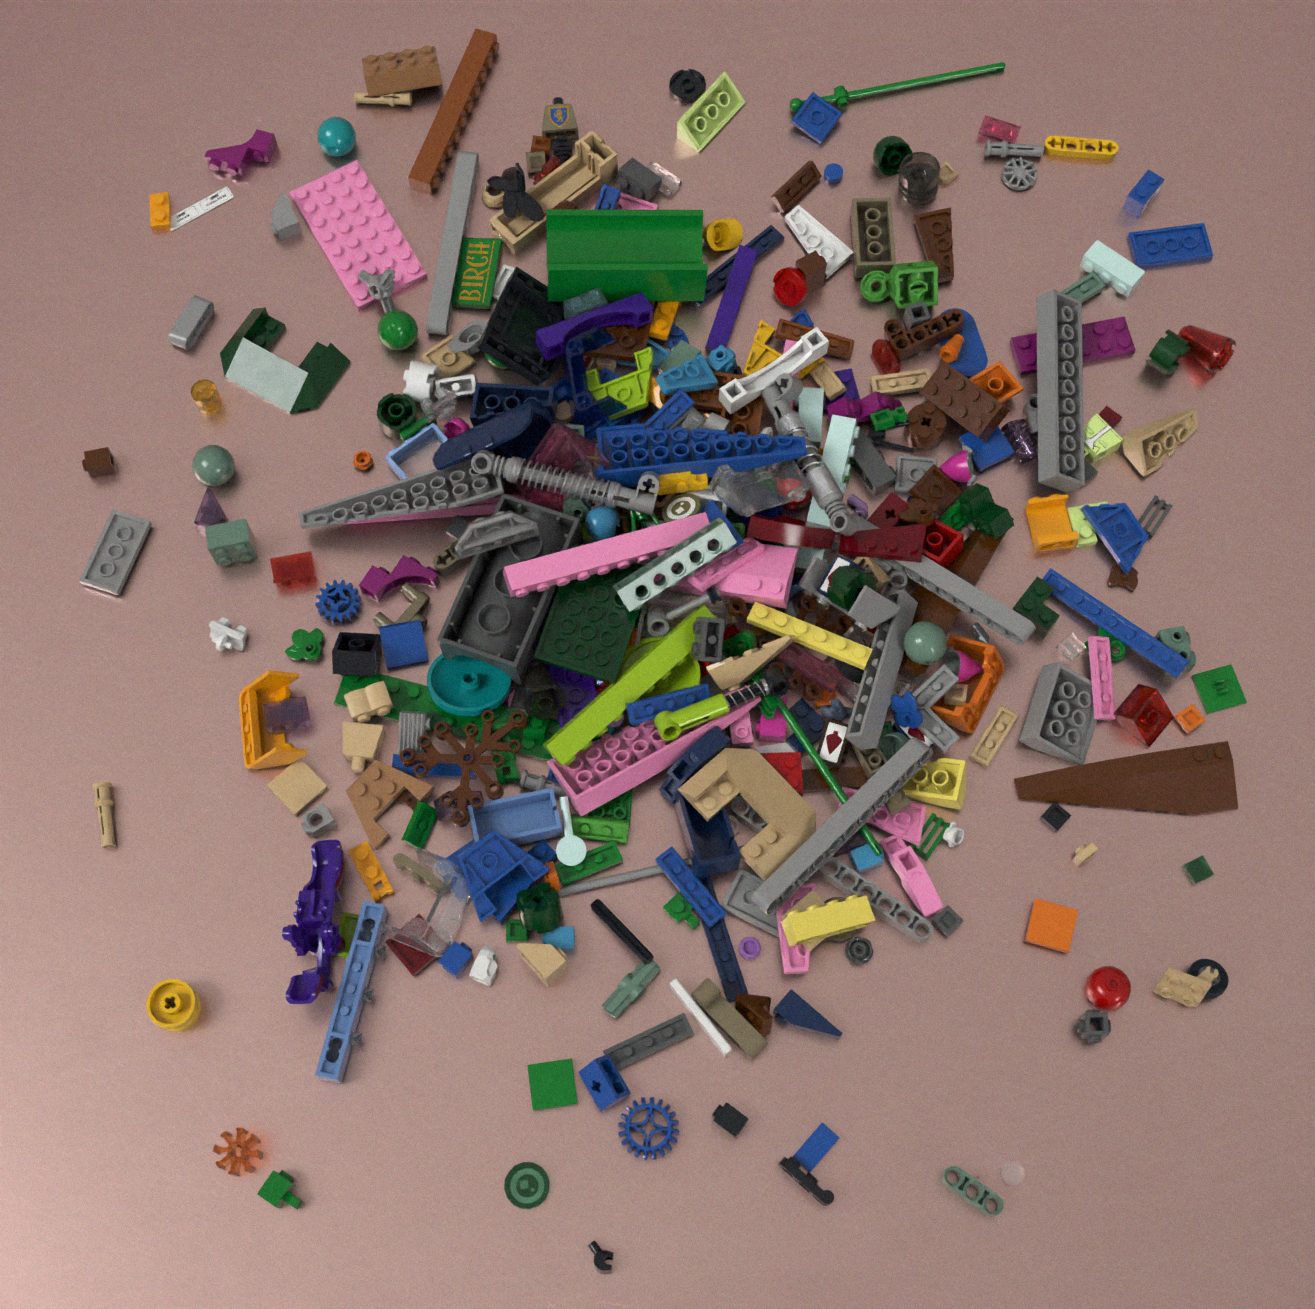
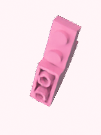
(913, 875)

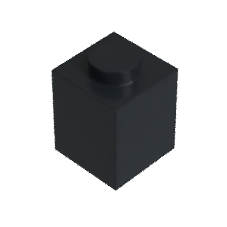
(729, 1120)

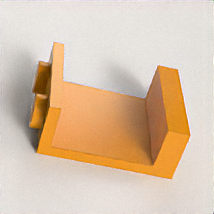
(1050, 523)

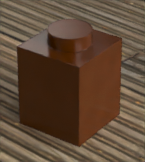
(99, 462)

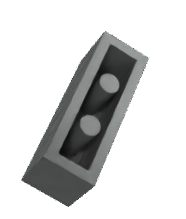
(871, 465)

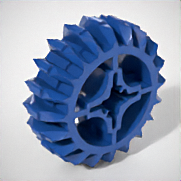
(659, 1129)

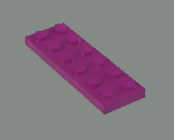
(1099, 342)

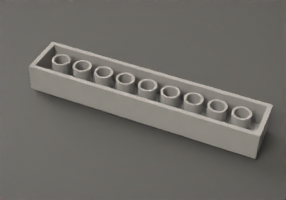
(1060, 391)

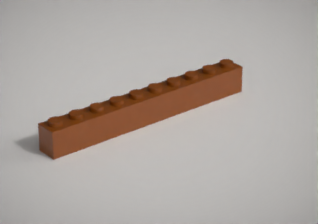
(453, 111)

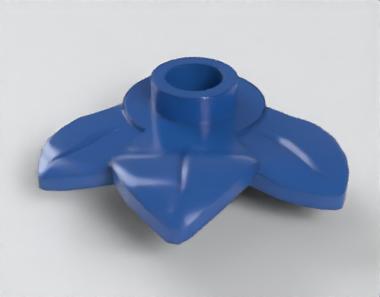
(906, 711)

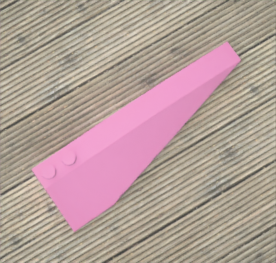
(760, 580)
(629, 758)

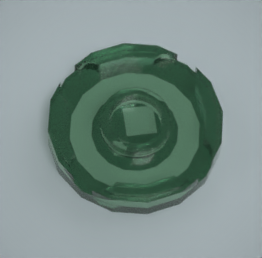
(527, 1185)

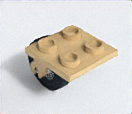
(1203, 980)

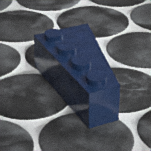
(496, 399)

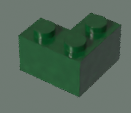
(983, 513)
(1033, 607)

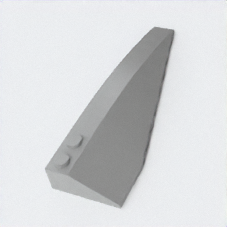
(420, 493)

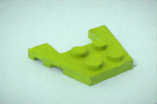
(629, 389)

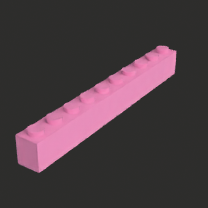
(599, 556)

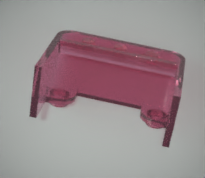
(559, 449)

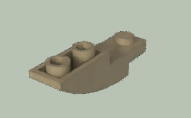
(871, 762)

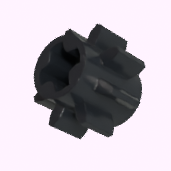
(562, 147)

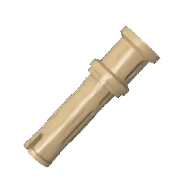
(103, 805)

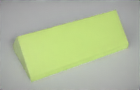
(709, 113)

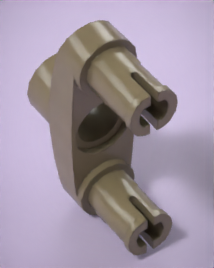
(413, 612)

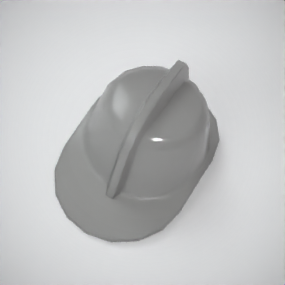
(468, 337)

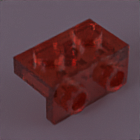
(293, 567)

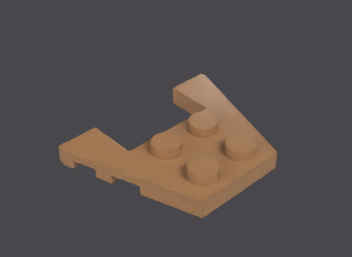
(377, 791)

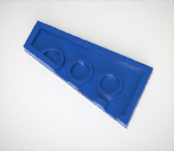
(504, 892)

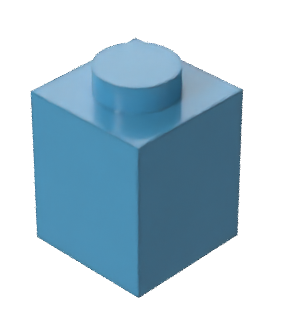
(864, 859)
(561, 937)

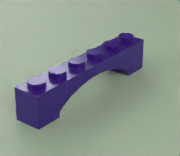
(628, 311)

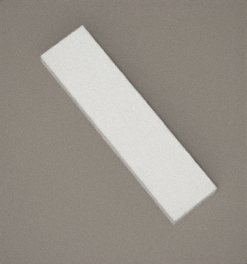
(700, 1017)

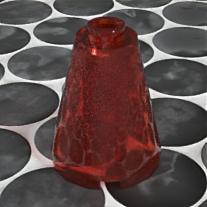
(1208, 347)

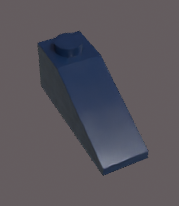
(801, 1016)

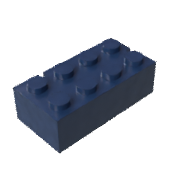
(708, 840)

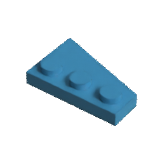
(689, 377)

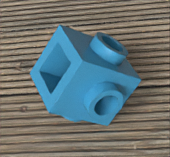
(722, 360)

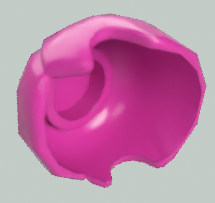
(455, 427)

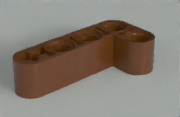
(949, 323)

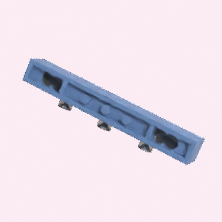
(352, 993)

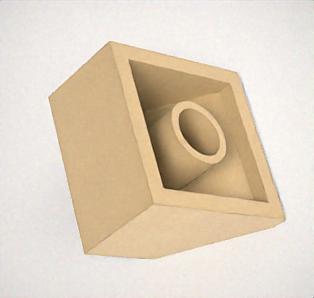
(544, 960)

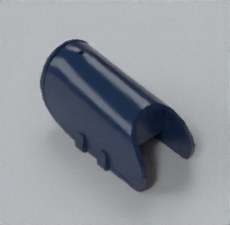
(508, 435)

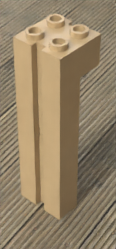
(572, 181)

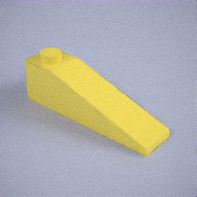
(939, 783)

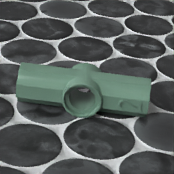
(630, 988)

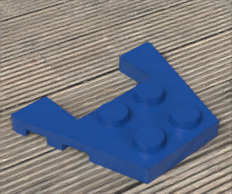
(490, 861)

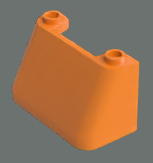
(979, 686)

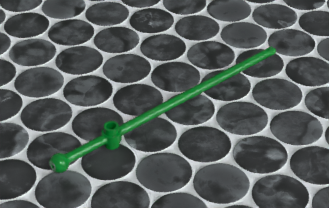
(842, 96)
(822, 767)

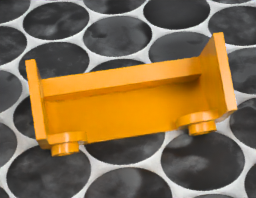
(259, 746)

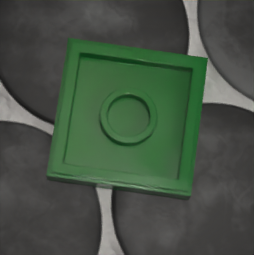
(552, 1084)

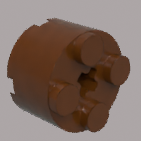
(925, 426)

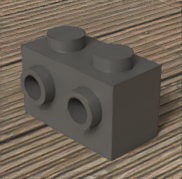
(638, 180)
(708, 639)

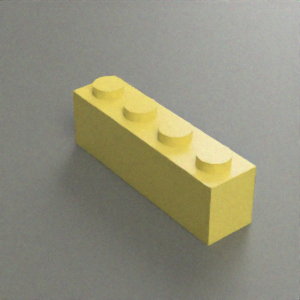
(827, 920)

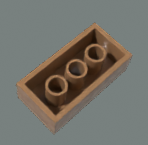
(401, 71)

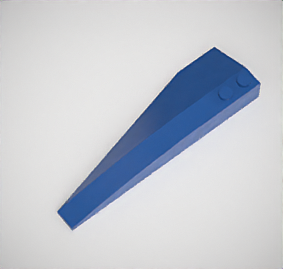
(640, 449)

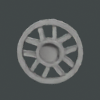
(1019, 173)

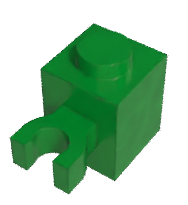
(278, 1190)

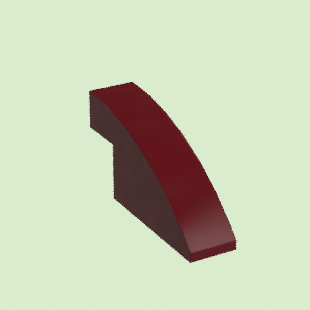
(790, 531)

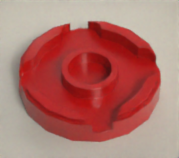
(790, 286)

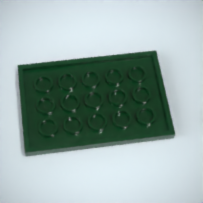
(589, 626)

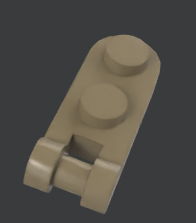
(417, 872)

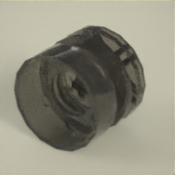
(919, 178)

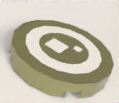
(681, 507)

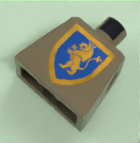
(559, 120)

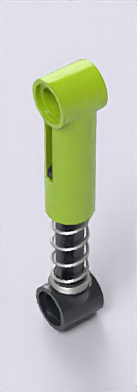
(673, 723)

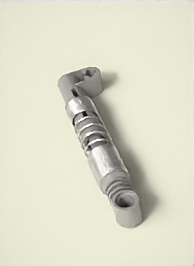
(822, 484)

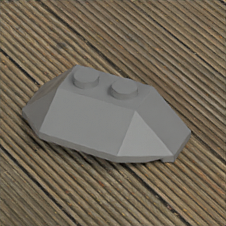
(495, 532)

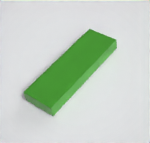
(600, 828)

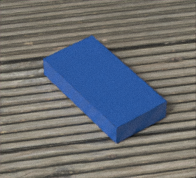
(815, 1147)

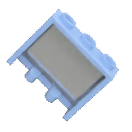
(416, 453)

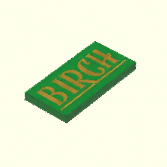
(477, 273)

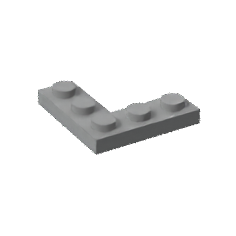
(926, 696)

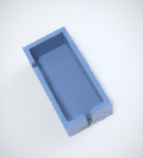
(518, 817)

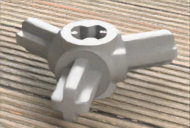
(380, 287)

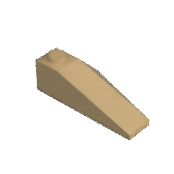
(1155, 441)
(738, 670)

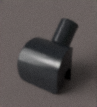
(600, 1257)

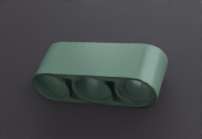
(983, 1192)

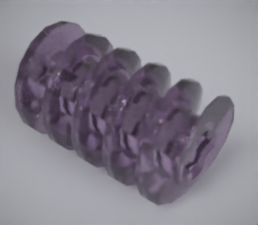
(1021, 440)

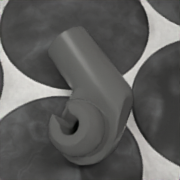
(980, 633)

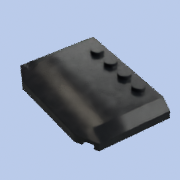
(513, 327)

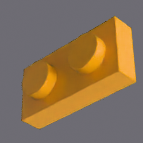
(160, 211)

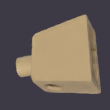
(361, 743)

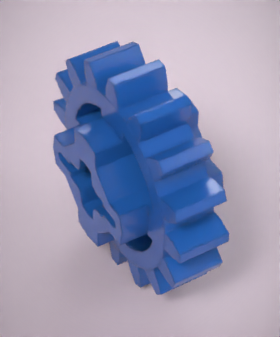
(343, 608)

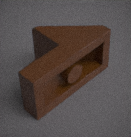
(755, 1011)

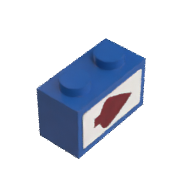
(1143, 193)

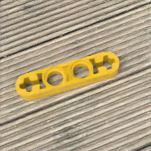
(1080, 144)

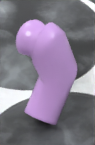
(860, 506)

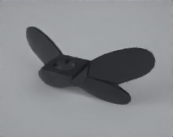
(515, 196)

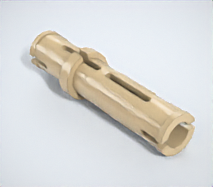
(390, 98)

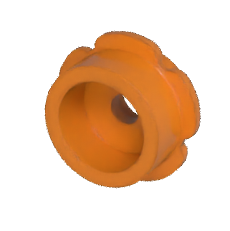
(362, 455)

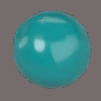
(336, 136)

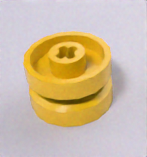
(161, 1002)

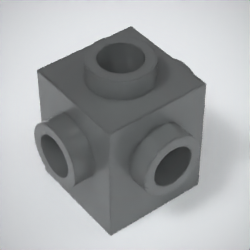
(1099, 1021)

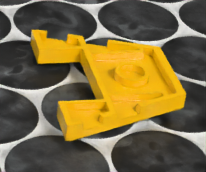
(763, 355)

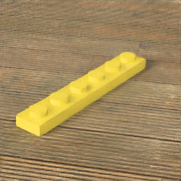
(809, 635)

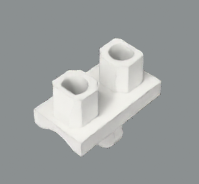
(226, 637)

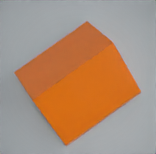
(998, 382)

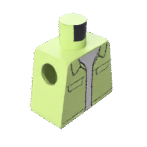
(1100, 439)

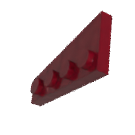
(891, 543)

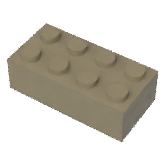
(872, 235)

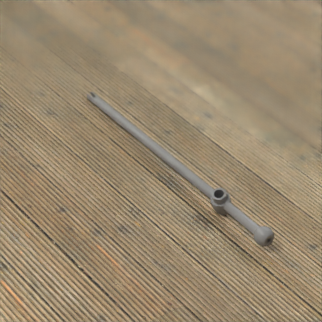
(605, 881)

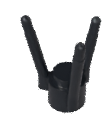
(877, 436)

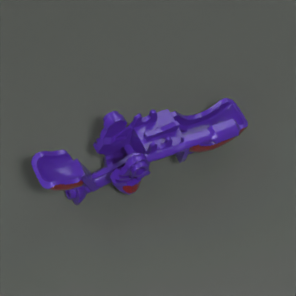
(314, 917)

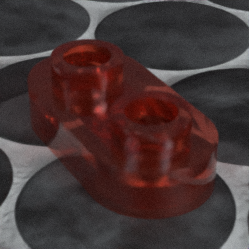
(887, 358)

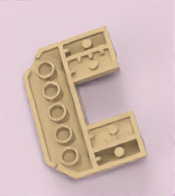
(749, 774)

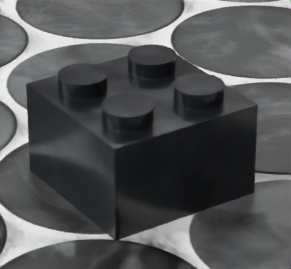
(357, 654)

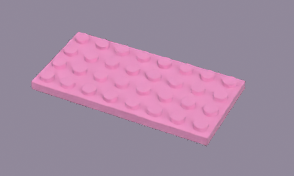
(356, 231)

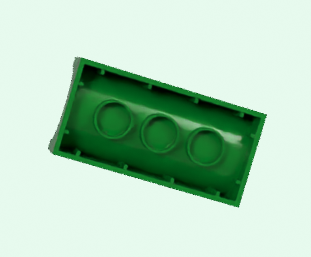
(625, 254)

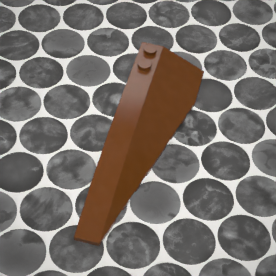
(967, 565)
(1170, 781)

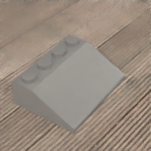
(1061, 714)

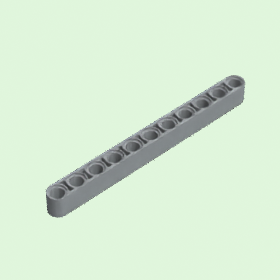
(452, 242)
(961, 594)
(841, 826)
(860, 883)

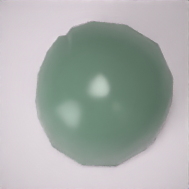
(892, 743)

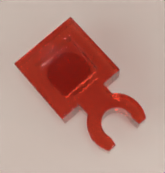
(547, 168)

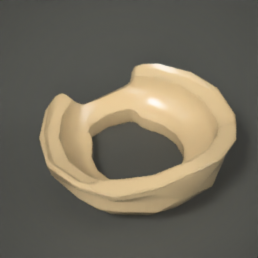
(492, 201)

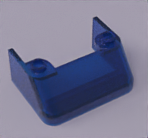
(581, 402)

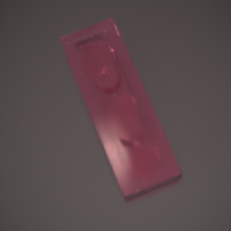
(810, 666)

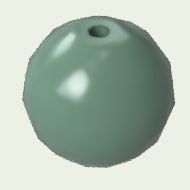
(213, 465)
(925, 643)

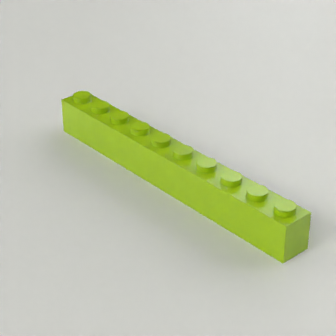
(628, 688)

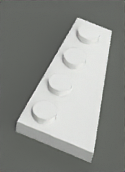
(816, 237)

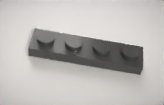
(650, 1041)

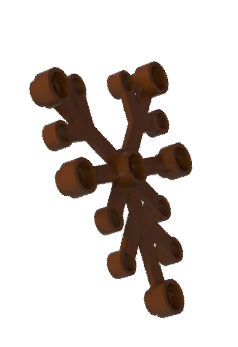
(811, 603)
(488, 743)

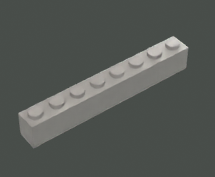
(880, 674)

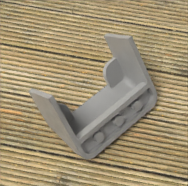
(868, 609)

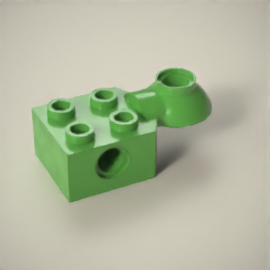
(905, 283)

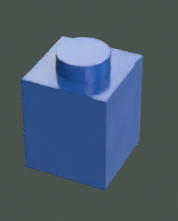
(456, 959)

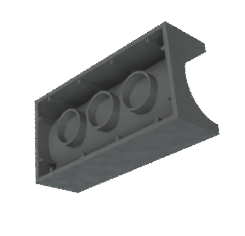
(485, 618)

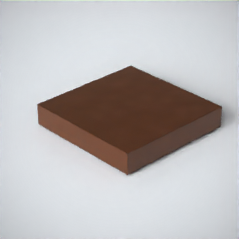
(936, 487)

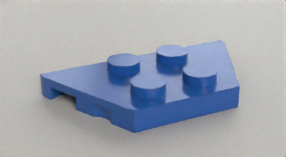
(1118, 531)

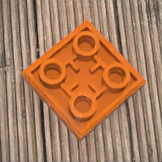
(1051, 925)

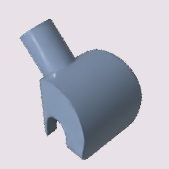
(836, 711)

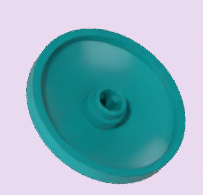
(467, 685)

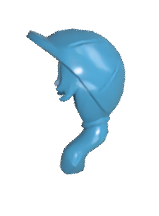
(602, 522)

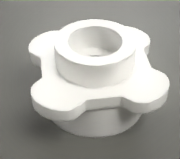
(953, 835)

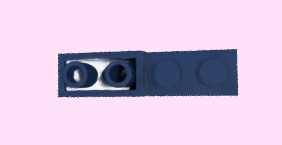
(694, 760)

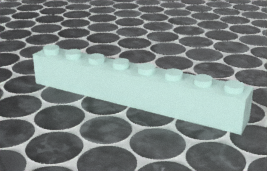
(836, 456)

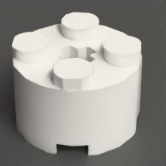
(421, 380)

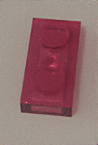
(999, 129)

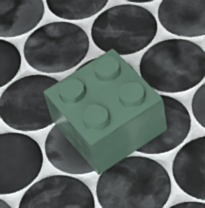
(231, 542)

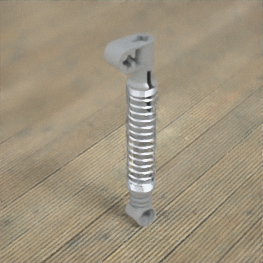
(584, 487)

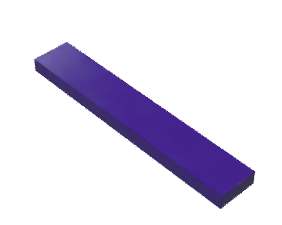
(731, 298)

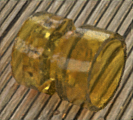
(206, 397)

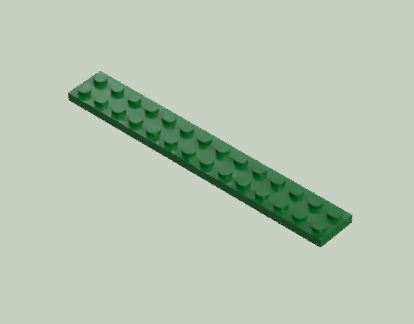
(415, 697)

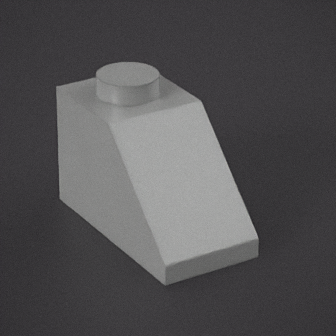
(284, 219)

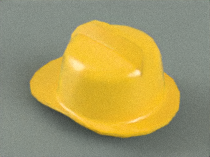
(723, 234)

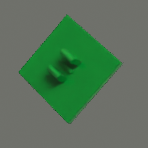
(1219, 689)

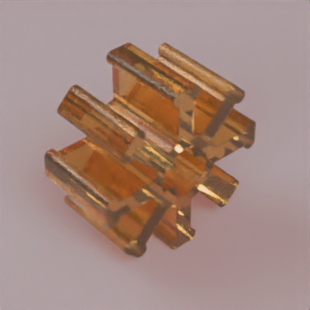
(236, 1161)

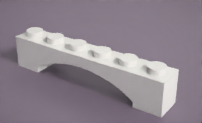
(744, 390)

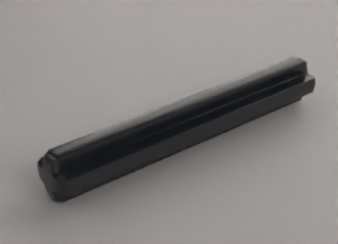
(622, 931)

